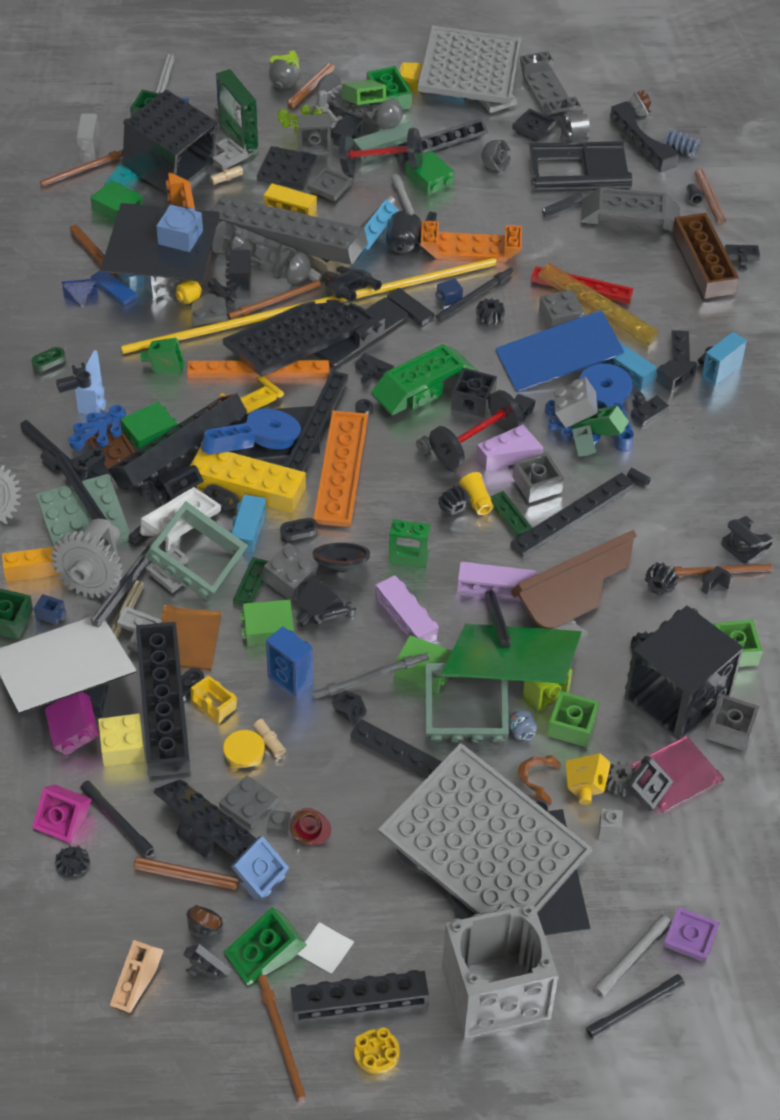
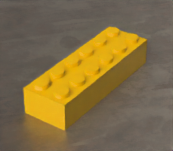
(252, 477)

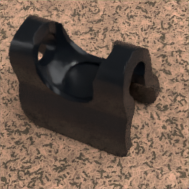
(744, 542)

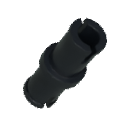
(221, 291)

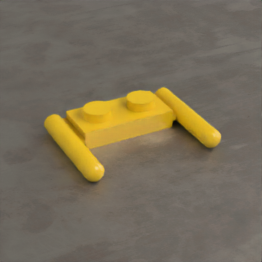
(261, 396)

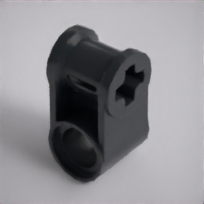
(526, 404)

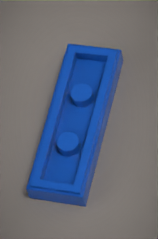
(114, 287)

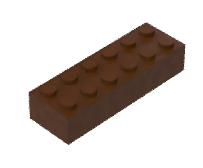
(705, 255)

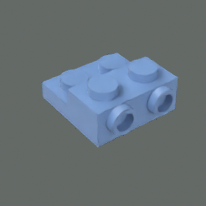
(260, 868)

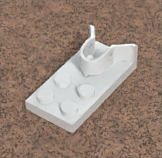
(156, 521)

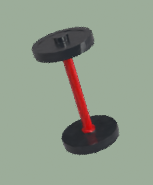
(348, 154)
(448, 447)

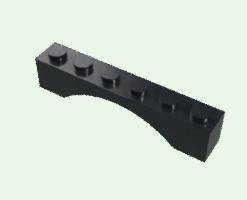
(658, 153)

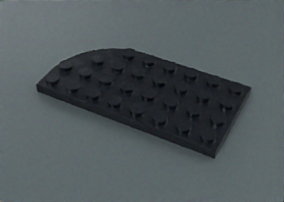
(295, 334)

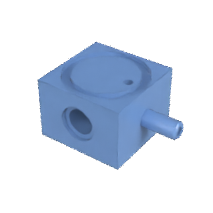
(180, 228)

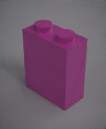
(71, 722)

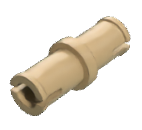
(226, 175)
(269, 738)

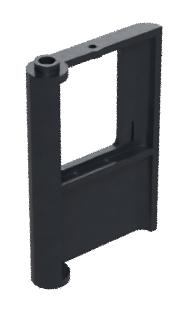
(601, 162)

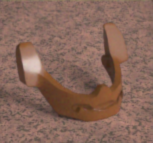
(534, 761)

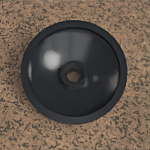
(341, 556)

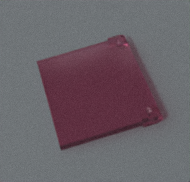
(688, 770)

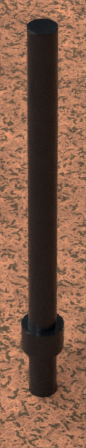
(497, 279)

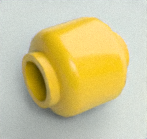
(188, 291)

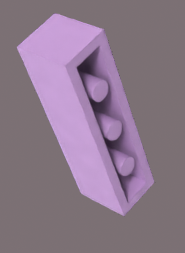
(480, 577)
(405, 609)

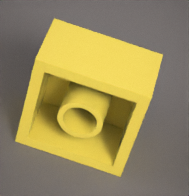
(121, 740)

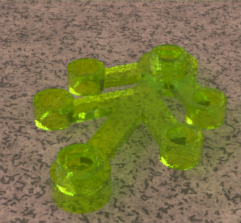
(285, 117)

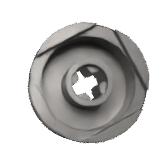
(574, 126)

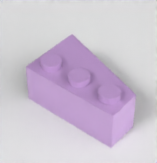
(507, 448)

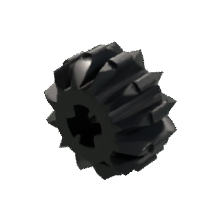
(490, 311)
(454, 500)
(661, 578)

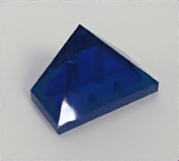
(80, 290)

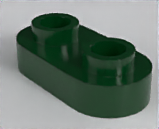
(48, 359)

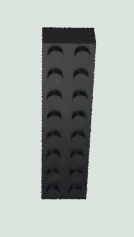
(176, 442)
(162, 699)

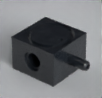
(472, 392)

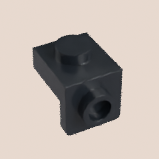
(716, 577)

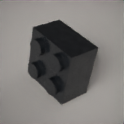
(239, 273)

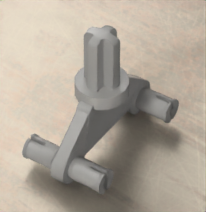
(322, 104)

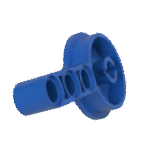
(614, 393)
(263, 426)

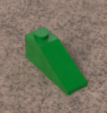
(606, 422)

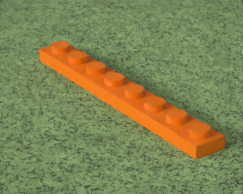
(239, 369)

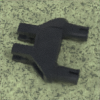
(349, 281)

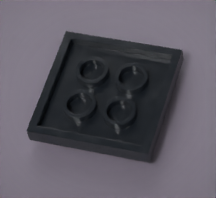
(286, 167)

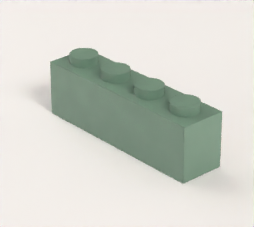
(383, 139)

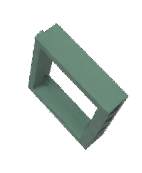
(212, 531)
(460, 734)

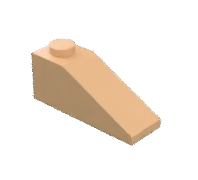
(135, 975)

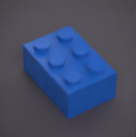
(289, 661)

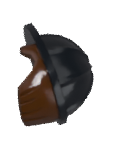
(203, 921)

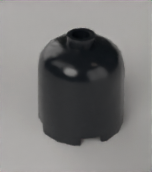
(403, 232)

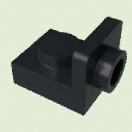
(350, 704)

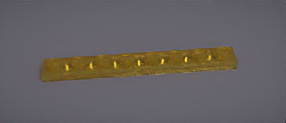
(597, 302)

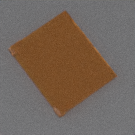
(196, 635)

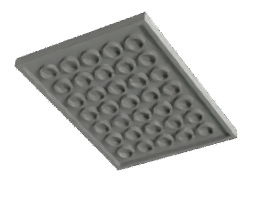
(470, 65)
(484, 837)

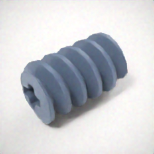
(681, 143)

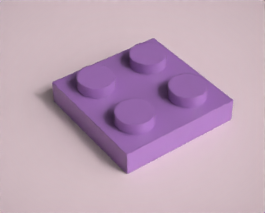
(691, 934)

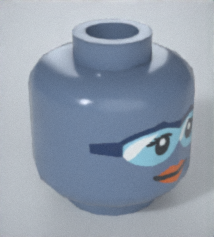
(522, 725)

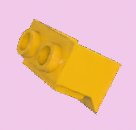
(219, 693)

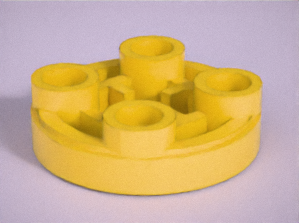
(244, 749)
(376, 1051)

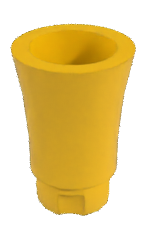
(475, 486)

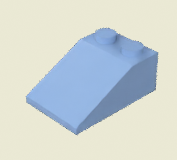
(92, 398)

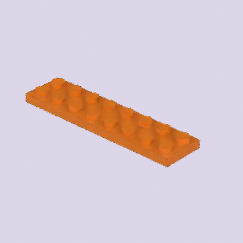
(341, 469)

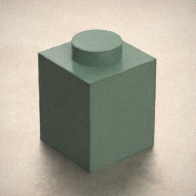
(584, 441)

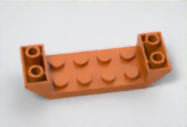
(180, 192)
(470, 246)

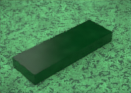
(509, 514)
(250, 582)

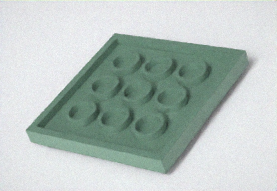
(66, 513)

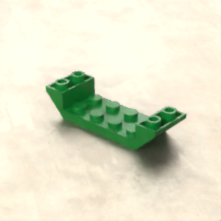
(418, 375)

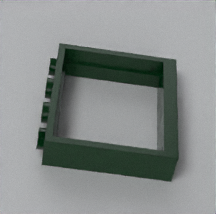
(228, 89)

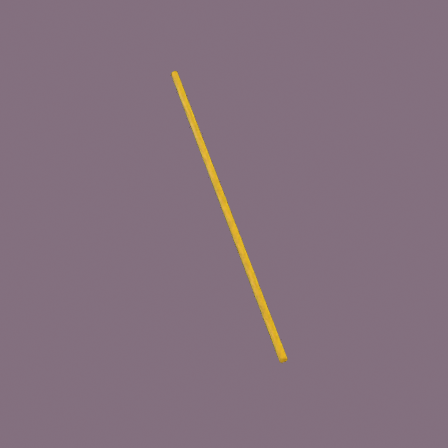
(187, 334)

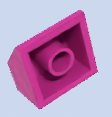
(61, 812)

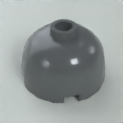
(283, 75)
(496, 156)

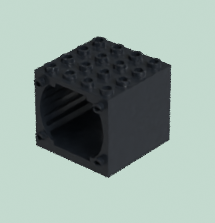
(167, 139)
(682, 671)

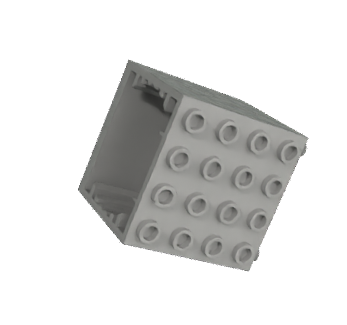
(506, 1002)

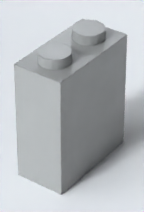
(88, 138)

